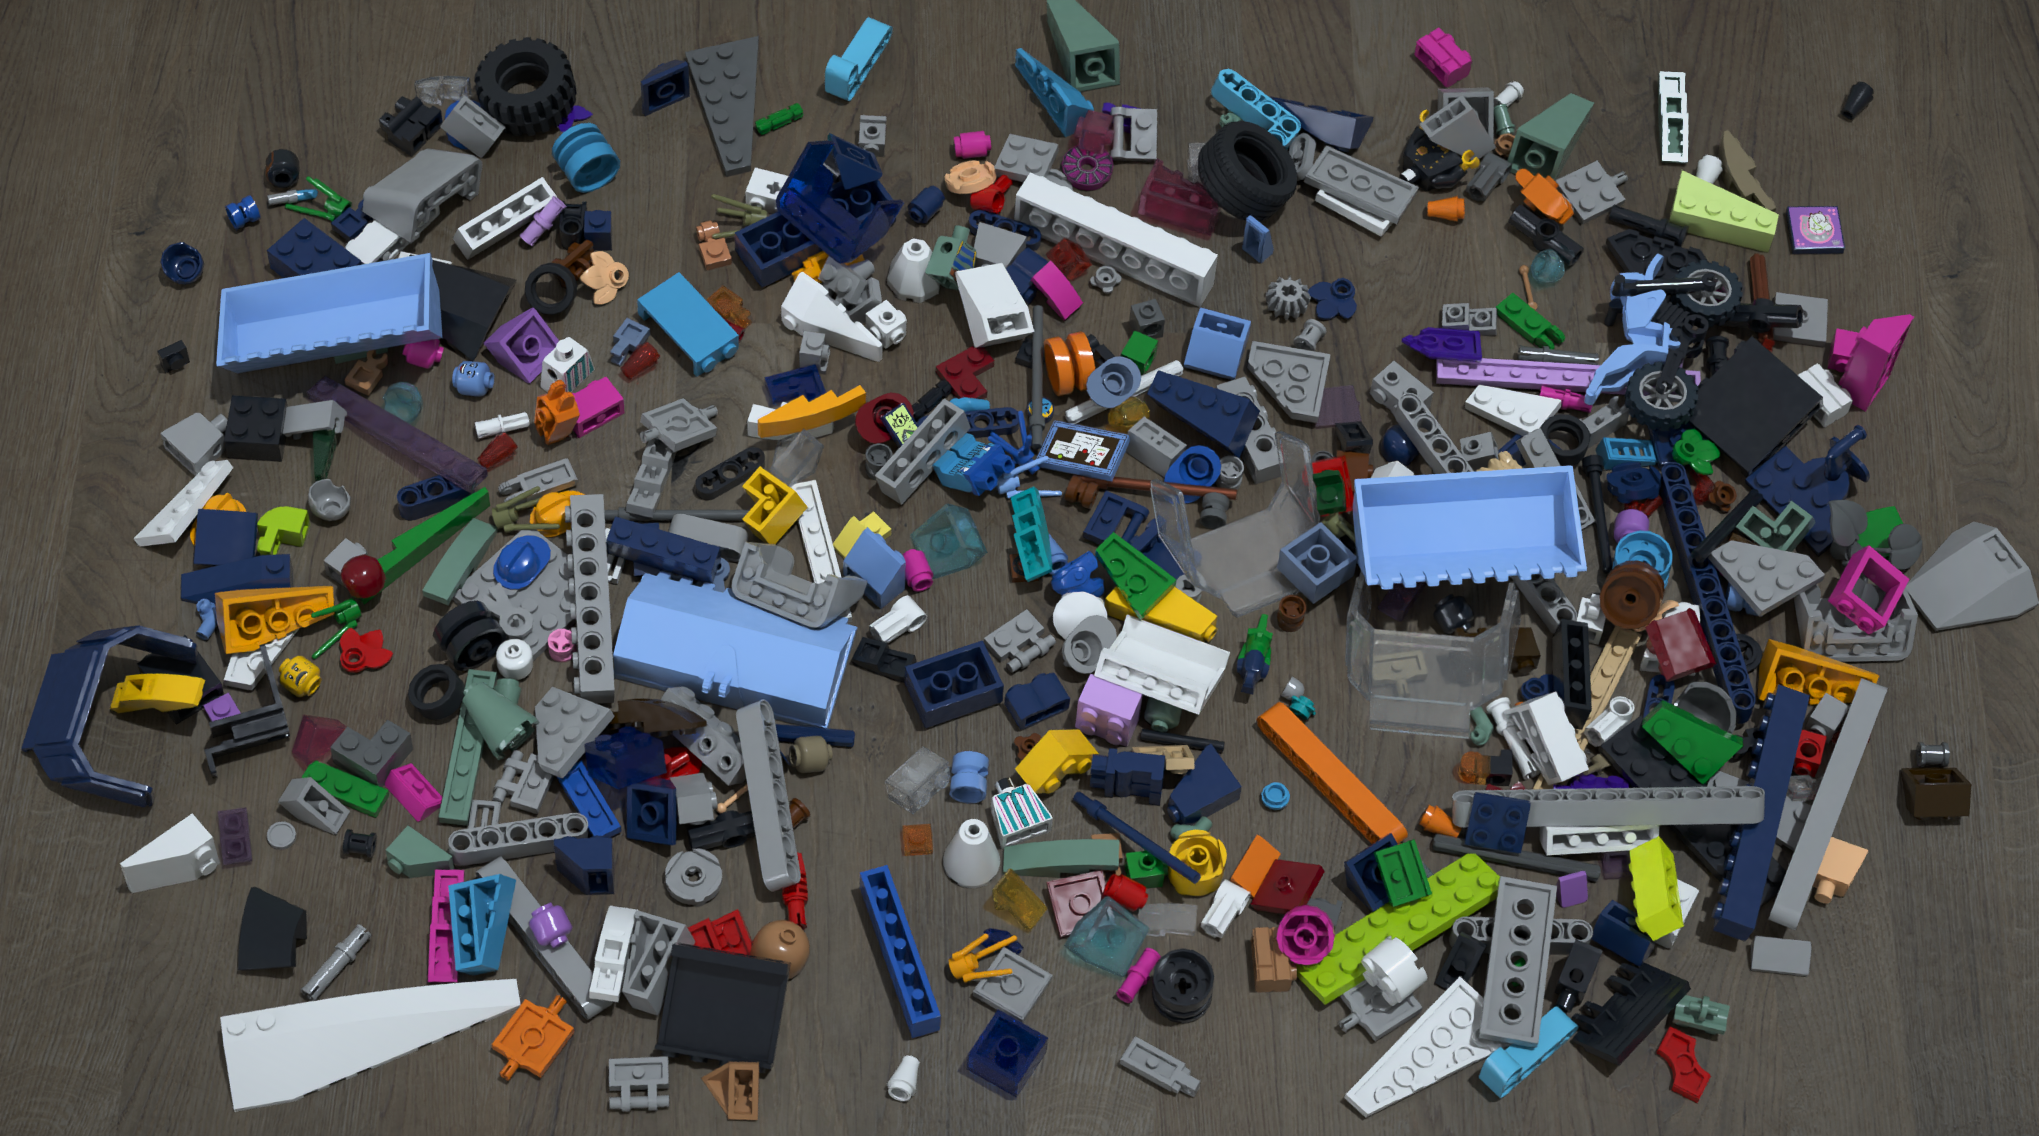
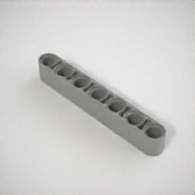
(768, 796)
(561, 962)

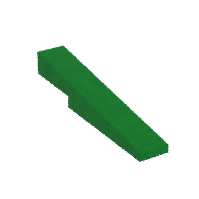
(424, 538)

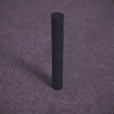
(1176, 739)

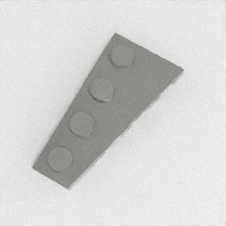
(1792, 818)

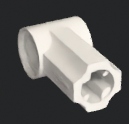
(903, 617)
(1610, 721)
(1228, 903)

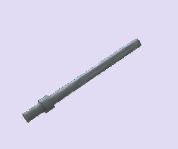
(1037, 421)
(667, 515)

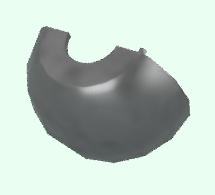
(1708, 704)

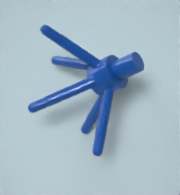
(1023, 454)

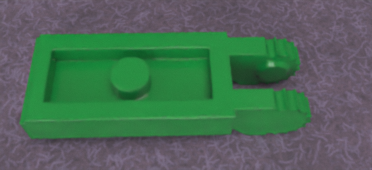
(1528, 322)

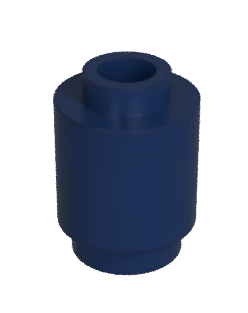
(926, 204)

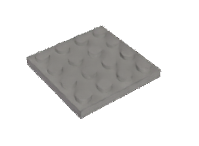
(544, 597)

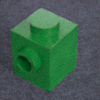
(1145, 869)

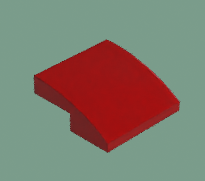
(724, 933)

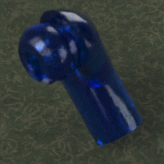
(997, 935)

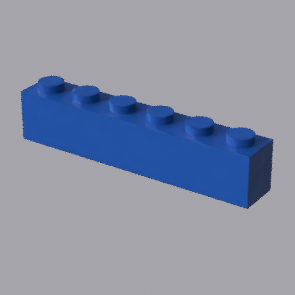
(900, 951)

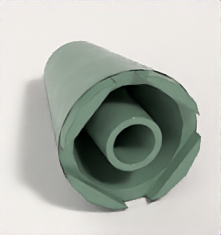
(498, 718)

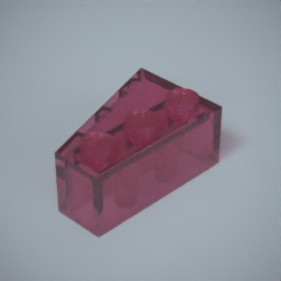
(1178, 201)

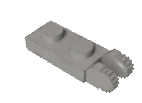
(549, 478)

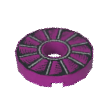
(1085, 179)

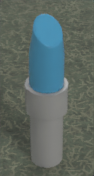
(292, 196)

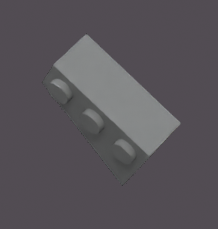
(651, 960)

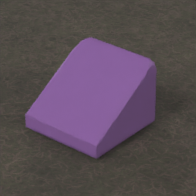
(1572, 889)

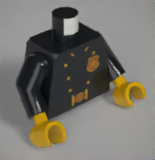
(1433, 164)

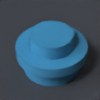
(1275, 796)

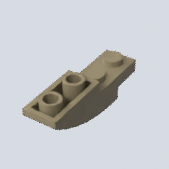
(1739, 171)

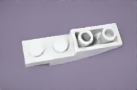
(612, 954)

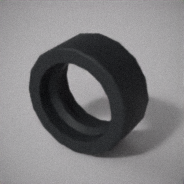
(534, 300)
(1572, 425)
(427, 678)

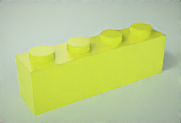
(1655, 889)

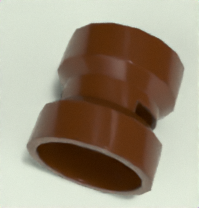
(1082, 492)
(1288, 608)

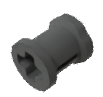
(1932, 754)

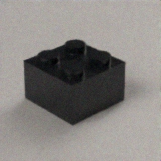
(256, 428)

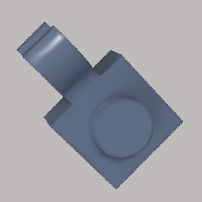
(628, 338)

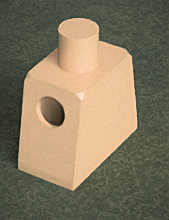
(1838, 869)

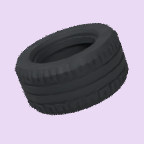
(1270, 170)

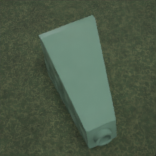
(1083, 46)
(1550, 137)

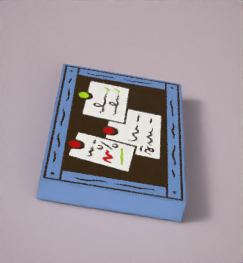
(1083, 450)

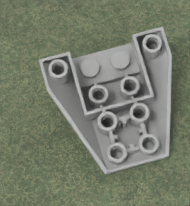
(1973, 580)

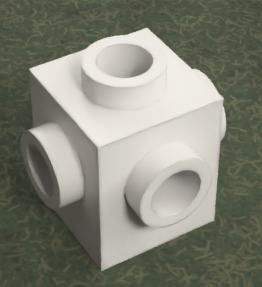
(886, 324)

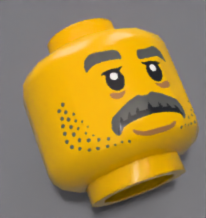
(299, 676)

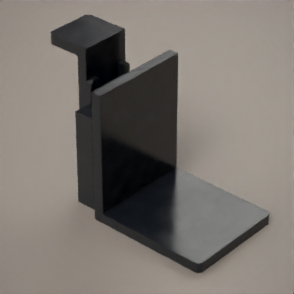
(250, 727)

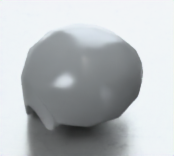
(328, 500)

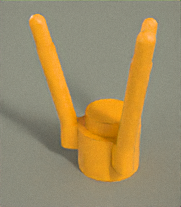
(964, 963)

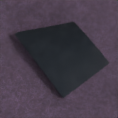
(270, 932)

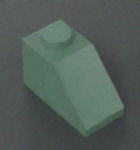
(416, 855)

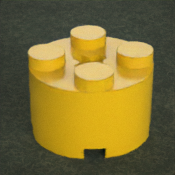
(1203, 855)

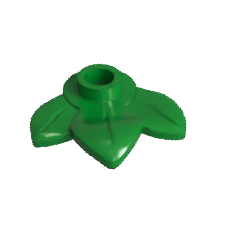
(1695, 452)

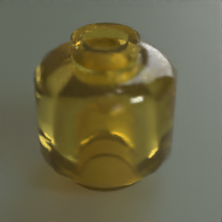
(1127, 414)

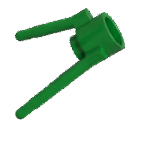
(334, 204)
(344, 612)

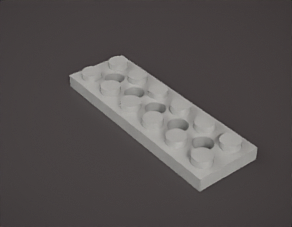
(1501, 971)

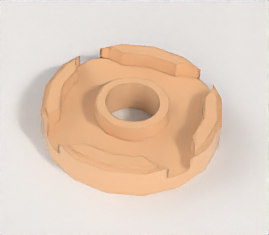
(970, 177)

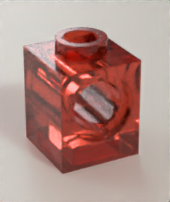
(1069, 258)

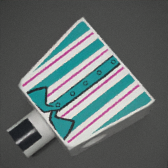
(566, 363)
(1018, 813)

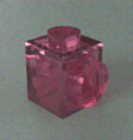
(1094, 131)

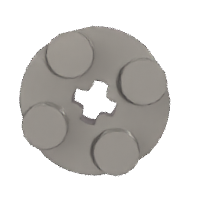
(694, 892)

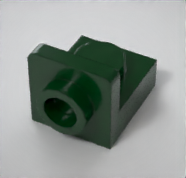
(1330, 492)

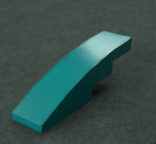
(1031, 534)

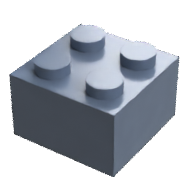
(1316, 562)

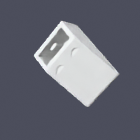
(993, 305)

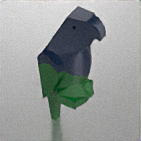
(1255, 656)

